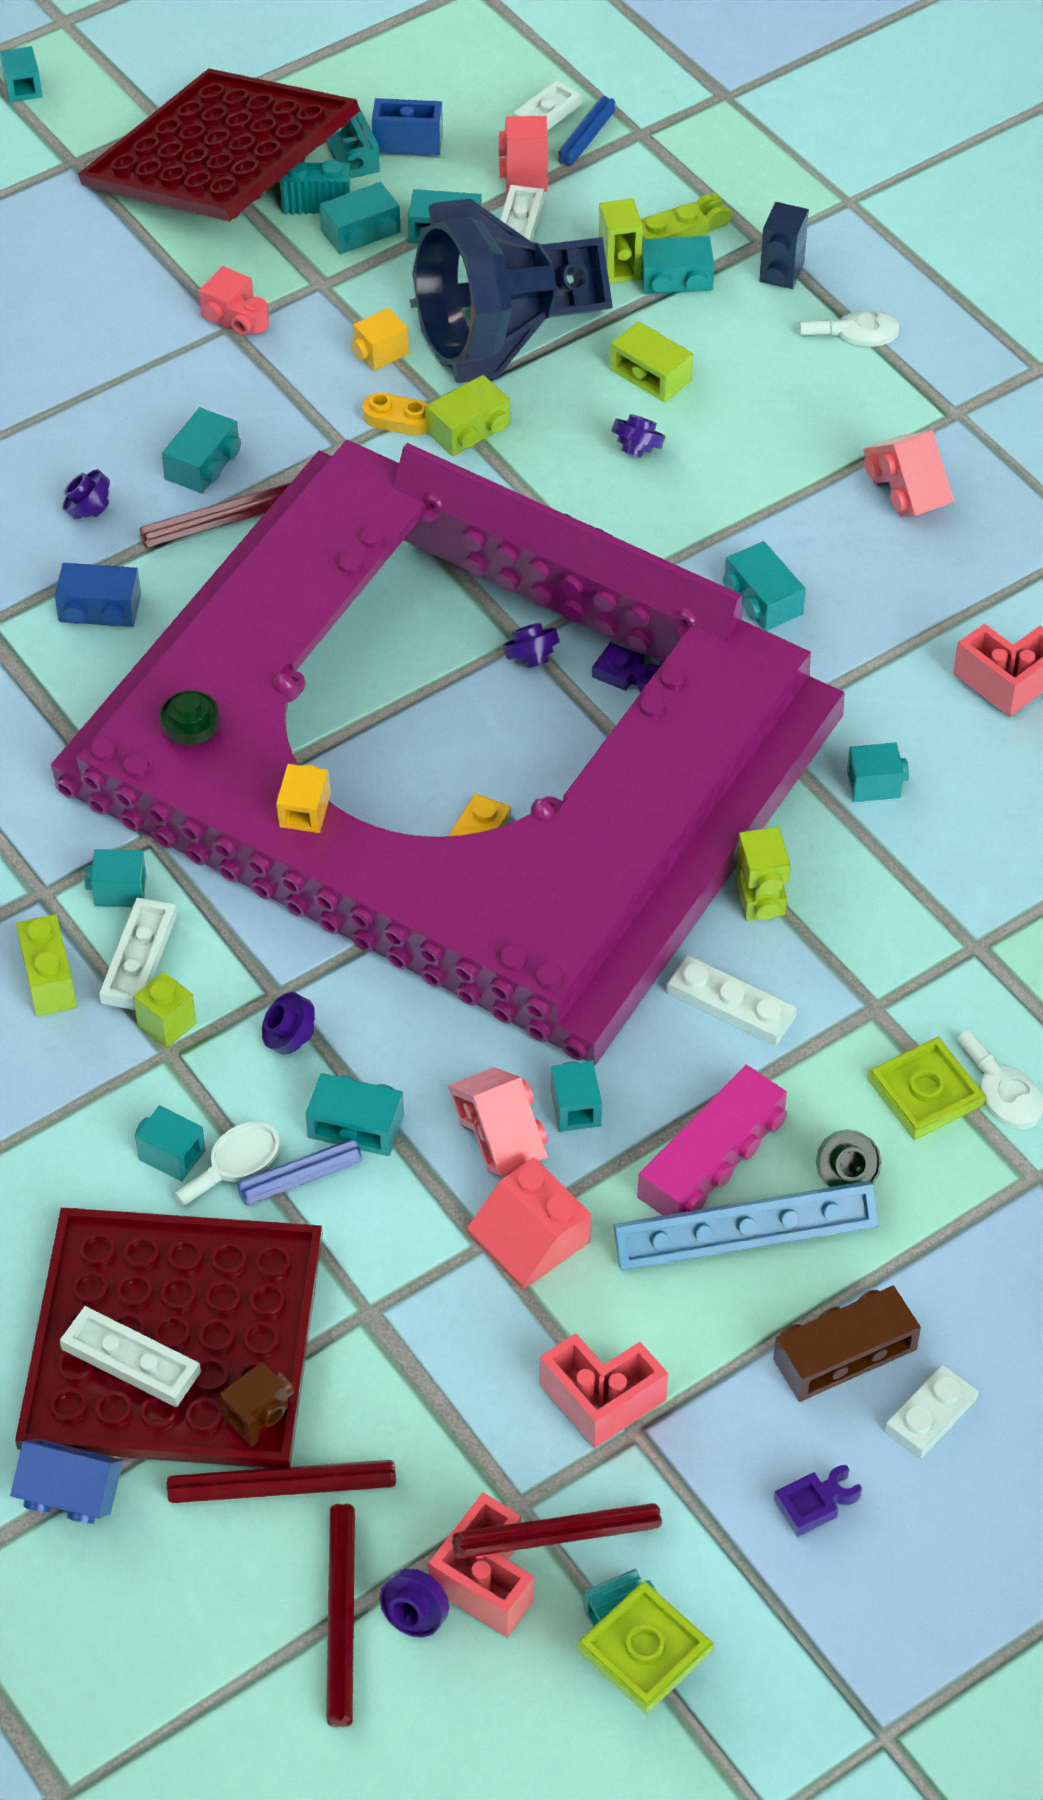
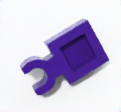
(622, 668)
(812, 1502)

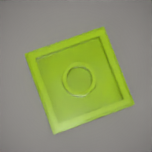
(926, 1088)
(645, 1647)

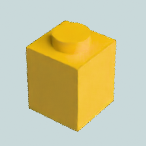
(380, 339)
(303, 798)

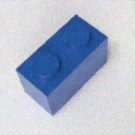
(408, 126)
(98, 594)
(66, 1480)

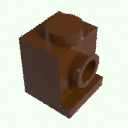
(255, 1401)

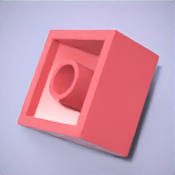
(530, 1223)

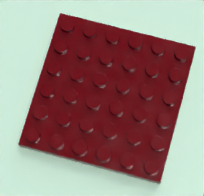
(219, 144)
(195, 1284)

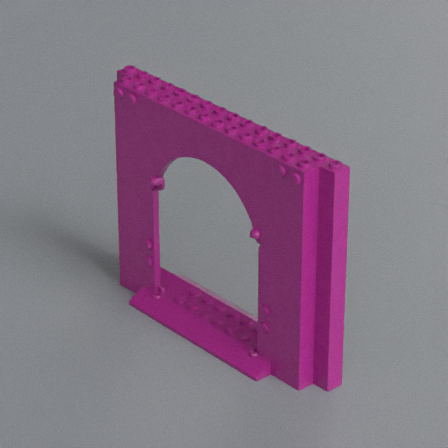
(532, 920)

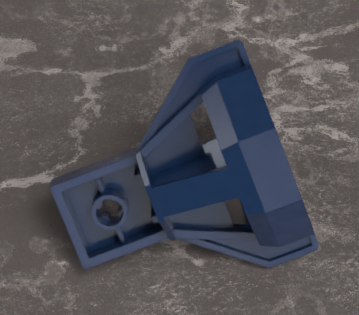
(508, 286)

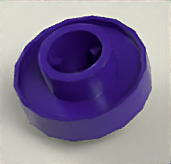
(637, 435)
(87, 495)
(531, 644)
(288, 1023)
(414, 1602)

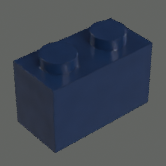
(783, 245)

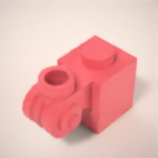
(230, 303)

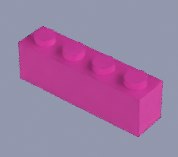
(713, 1144)

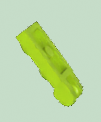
(688, 220)

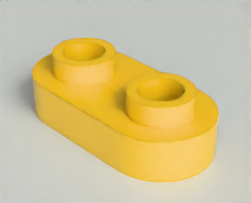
(395, 413)

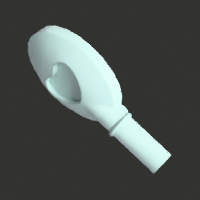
(857, 328)
(1008, 1092)
(235, 1156)

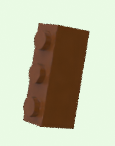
(846, 1342)

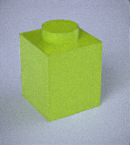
(164, 1009)

